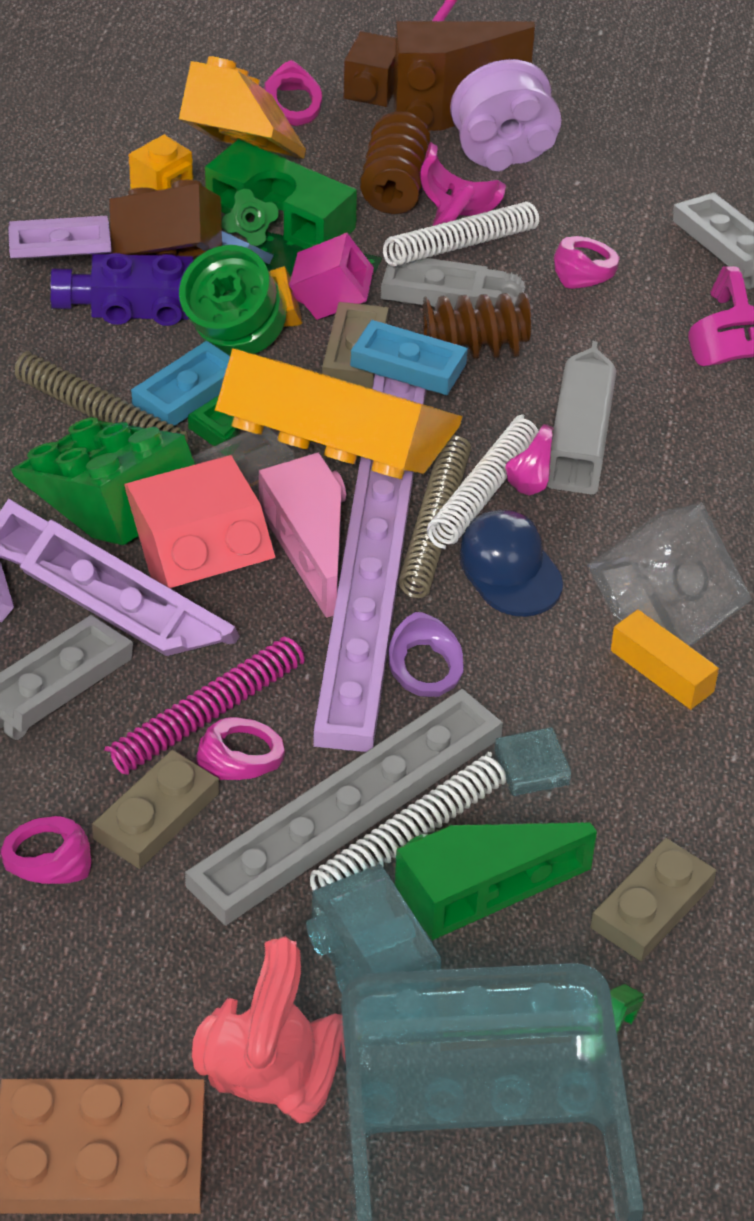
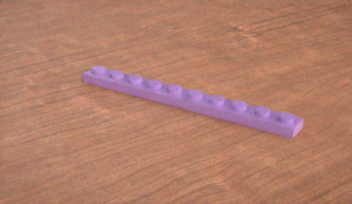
(365, 601)

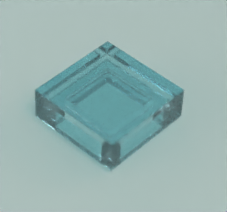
(532, 761)

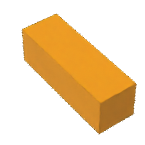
(664, 659)

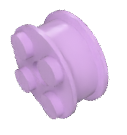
(505, 114)

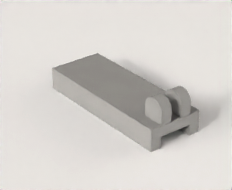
(720, 230)
(59, 673)

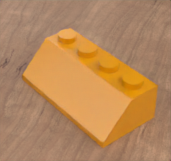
(333, 413)

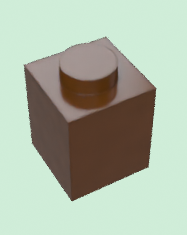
(370, 69)

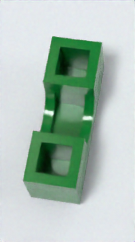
(312, 203)

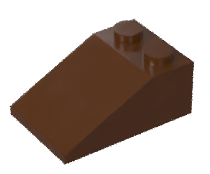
(441, 54)

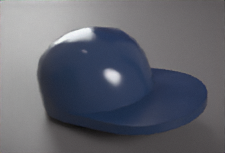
(508, 564)

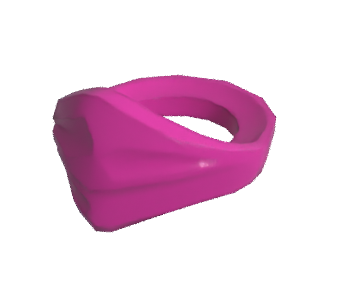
(293, 77)
(577, 269)
(531, 469)
(235, 765)
(65, 865)

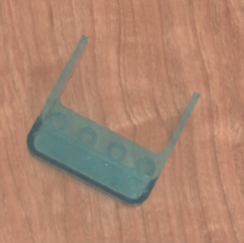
(484, 1055)

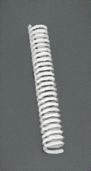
(430, 232)
(456, 500)
(416, 815)

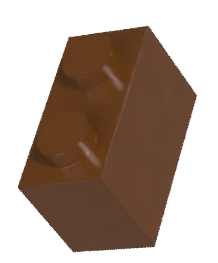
(166, 221)

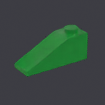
(485, 868)

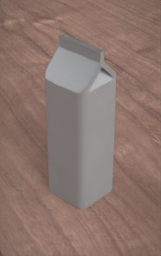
(582, 422)

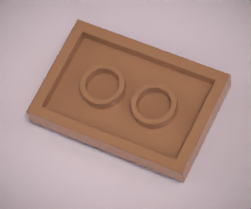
(101, 1146)

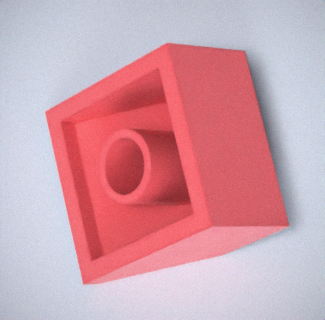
(198, 522)

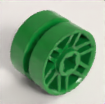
(233, 299)

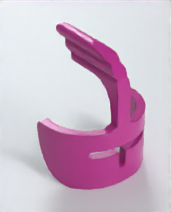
(466, 196)
(716, 347)

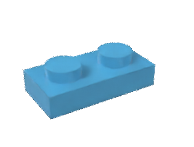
(409, 357)
(183, 384)

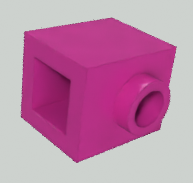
(331, 275)

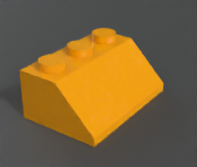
(233, 107)

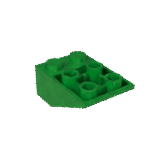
(88, 471)

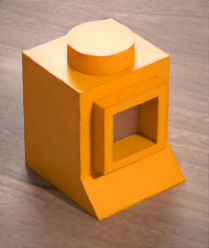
(160, 164)

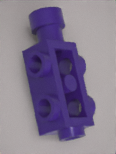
(131, 281)

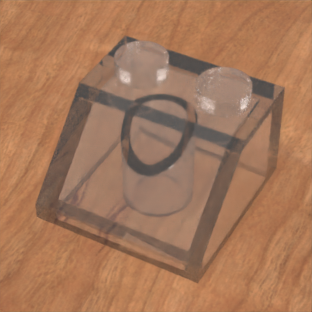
(673, 574)

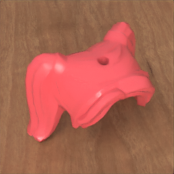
(272, 1048)

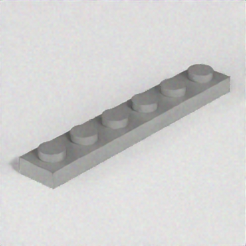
(342, 806)

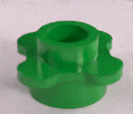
(253, 231)

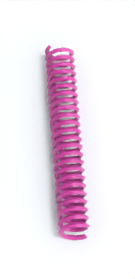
(137, 739)

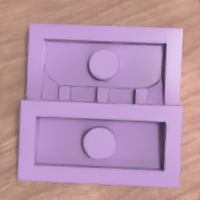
(59, 237)

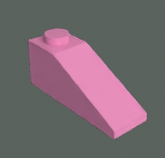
(304, 512)

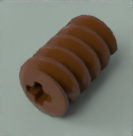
(395, 162)
(480, 324)

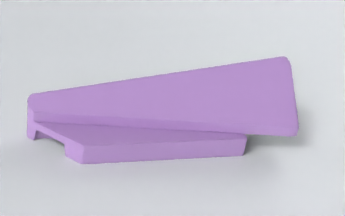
(107, 585)

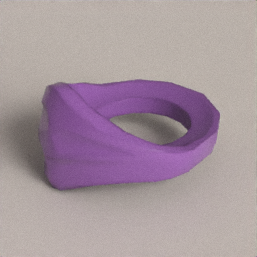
(425, 630)

